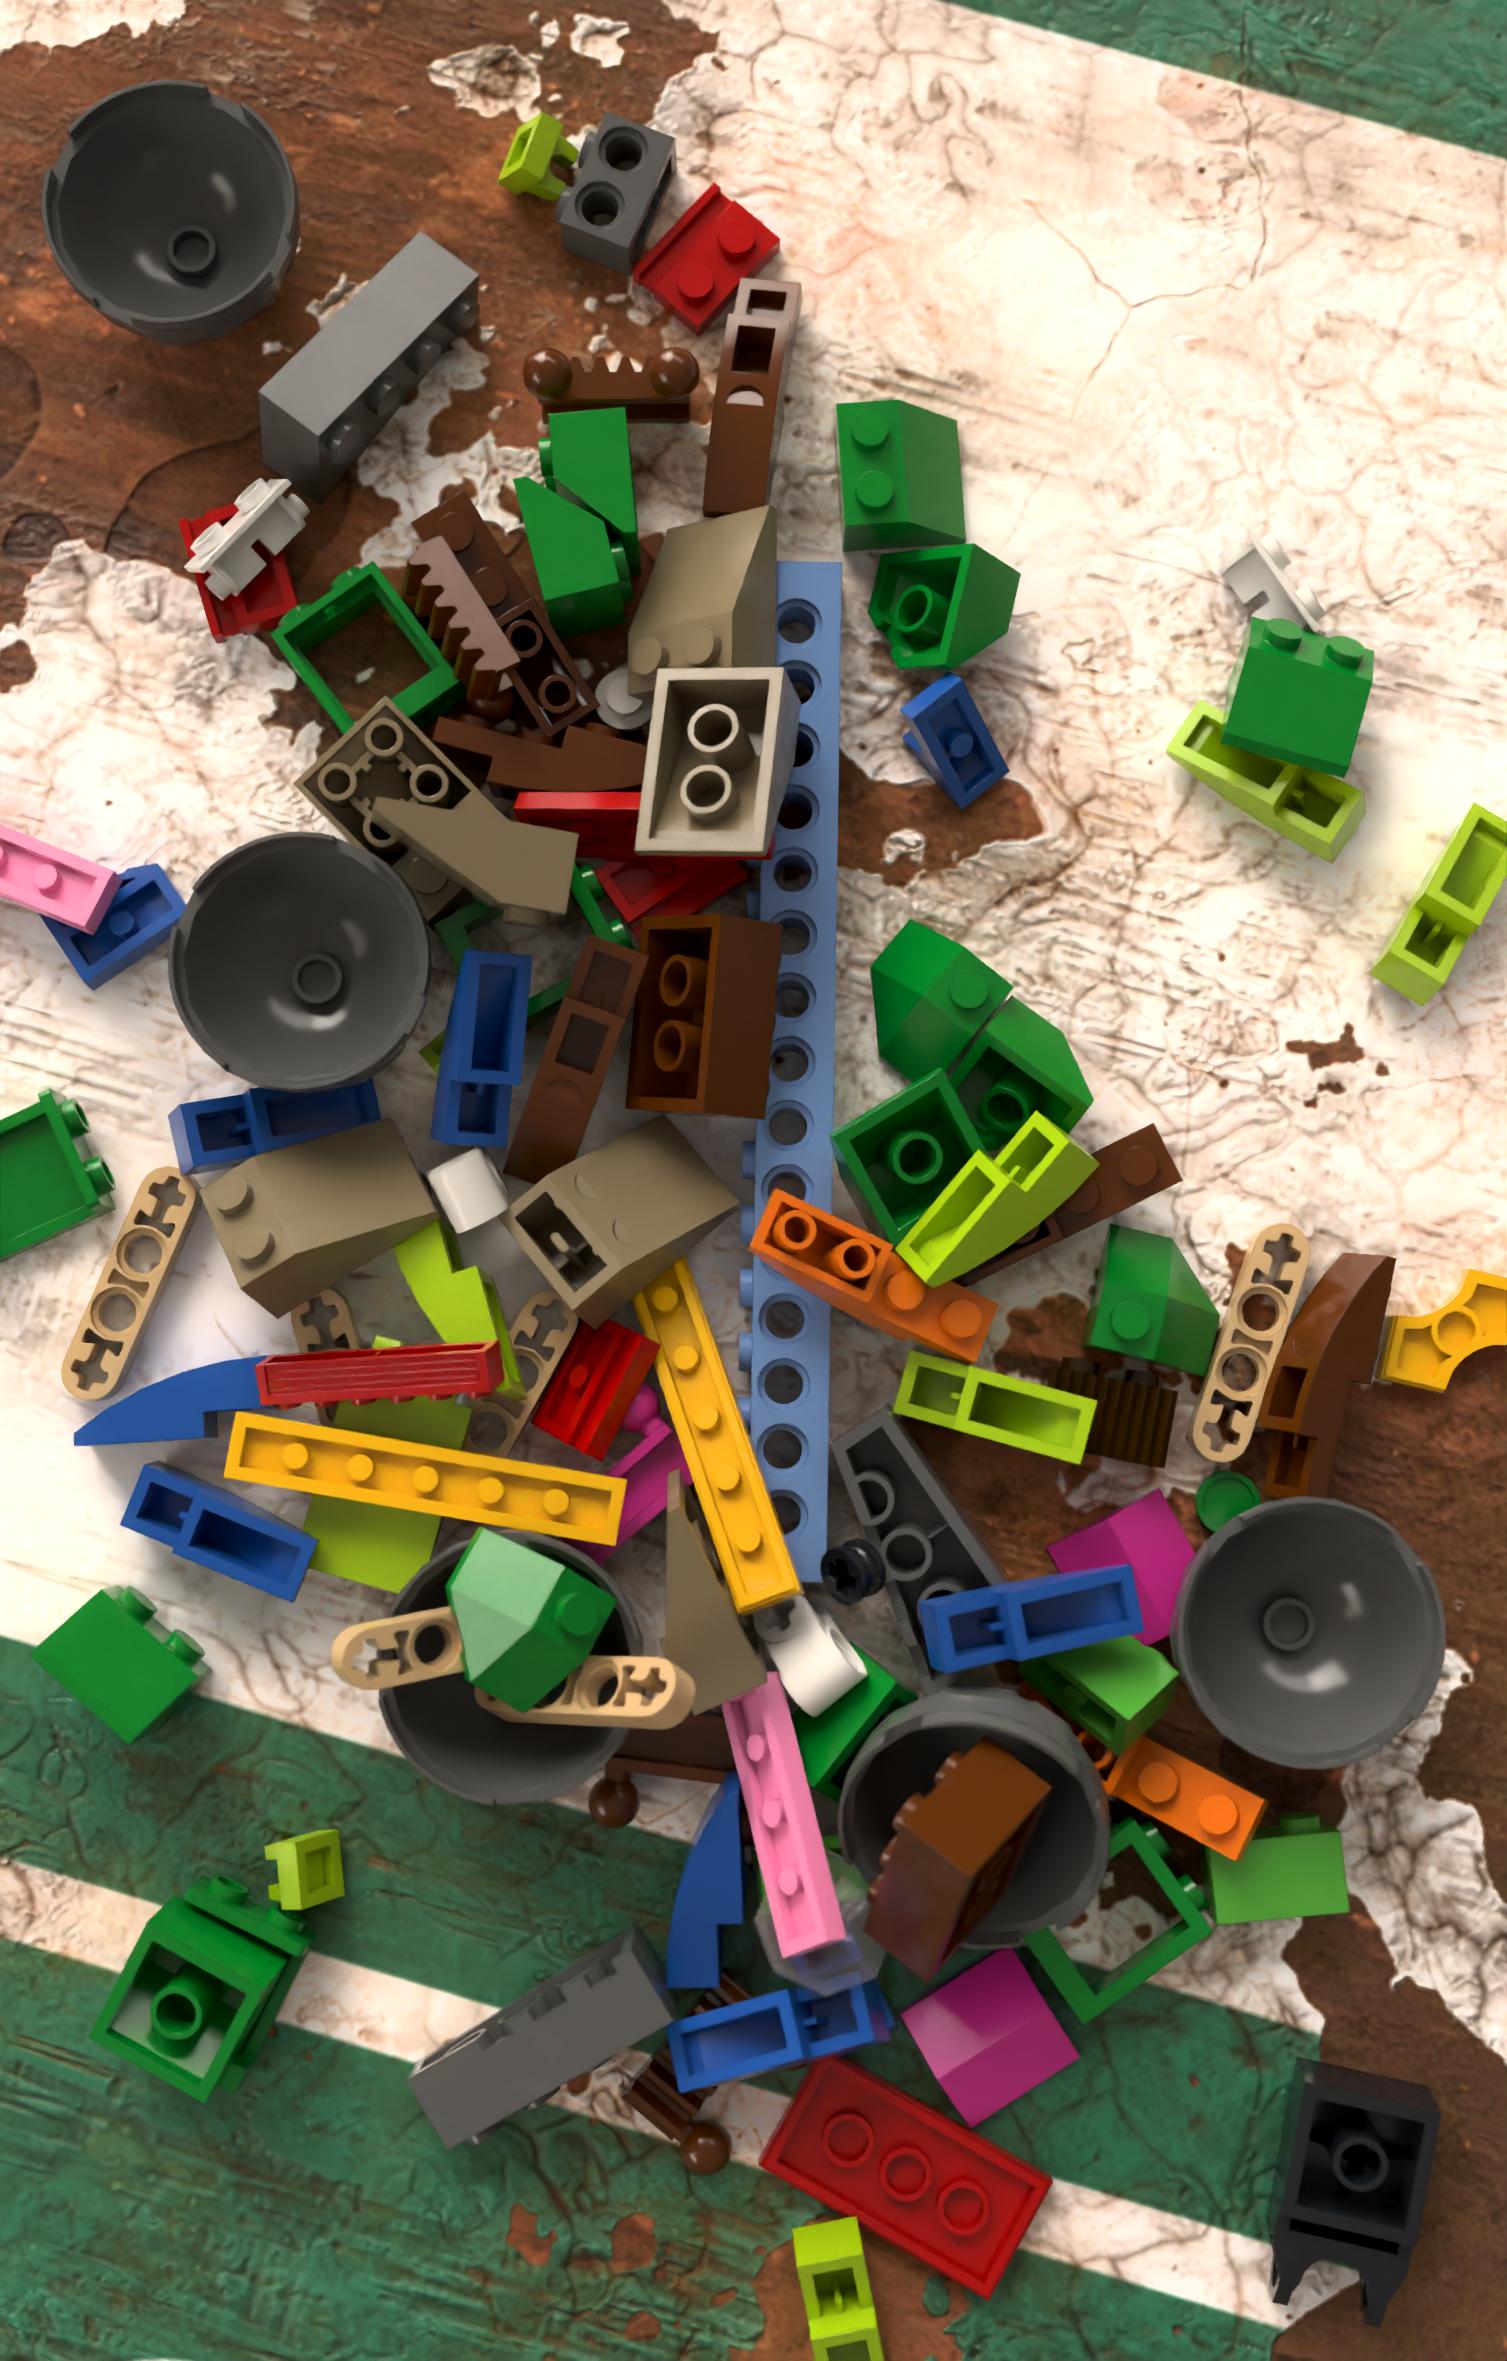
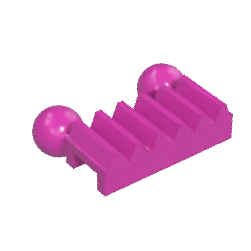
(645, 1469)

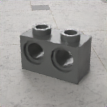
(628, 195)

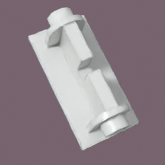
(261, 517)
(1260, 570)

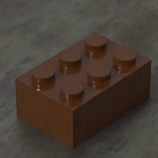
(704, 1016)
(953, 1856)

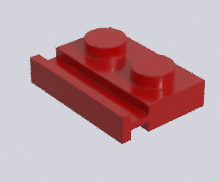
(702, 258)
(259, 603)
(667, 886)
(595, 1386)

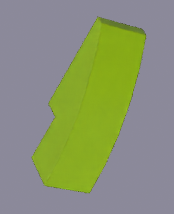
(1286, 797)
(1446, 907)
(996, 1201)
(456, 1299)
(996, 1407)
(837, 2291)

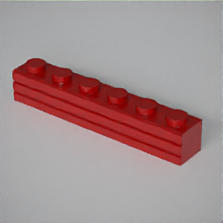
(380, 1373)

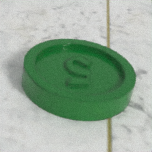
(1224, 1497)

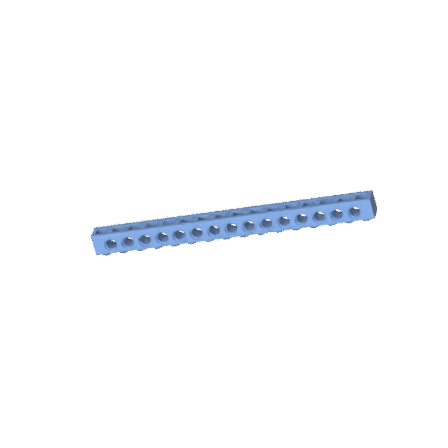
(809, 596)

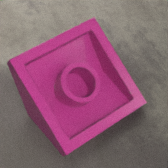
(1137, 1535)
(989, 2035)

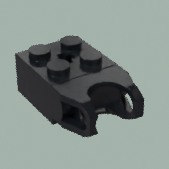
(1357, 2204)

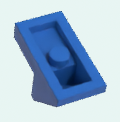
(953, 740)

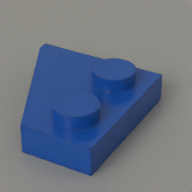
(132, 927)

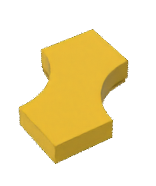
(1429, 1347)

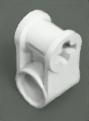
(469, 1189)
(809, 1652)

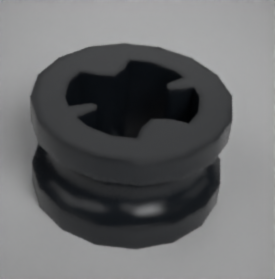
(853, 1571)

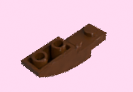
(750, 396)
(547, 675)
(587, 762)
(576, 1059)
(1126, 1175)
(1309, 1384)

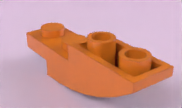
(868, 1279)
(1172, 1788)

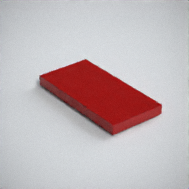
(906, 2172)

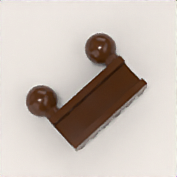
(649, 396)
(444, 597)
(689, 1751)
(656, 2095)

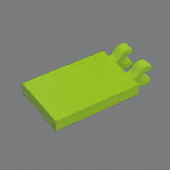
(377, 1541)

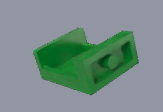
(48, 1174)
(273, 1927)

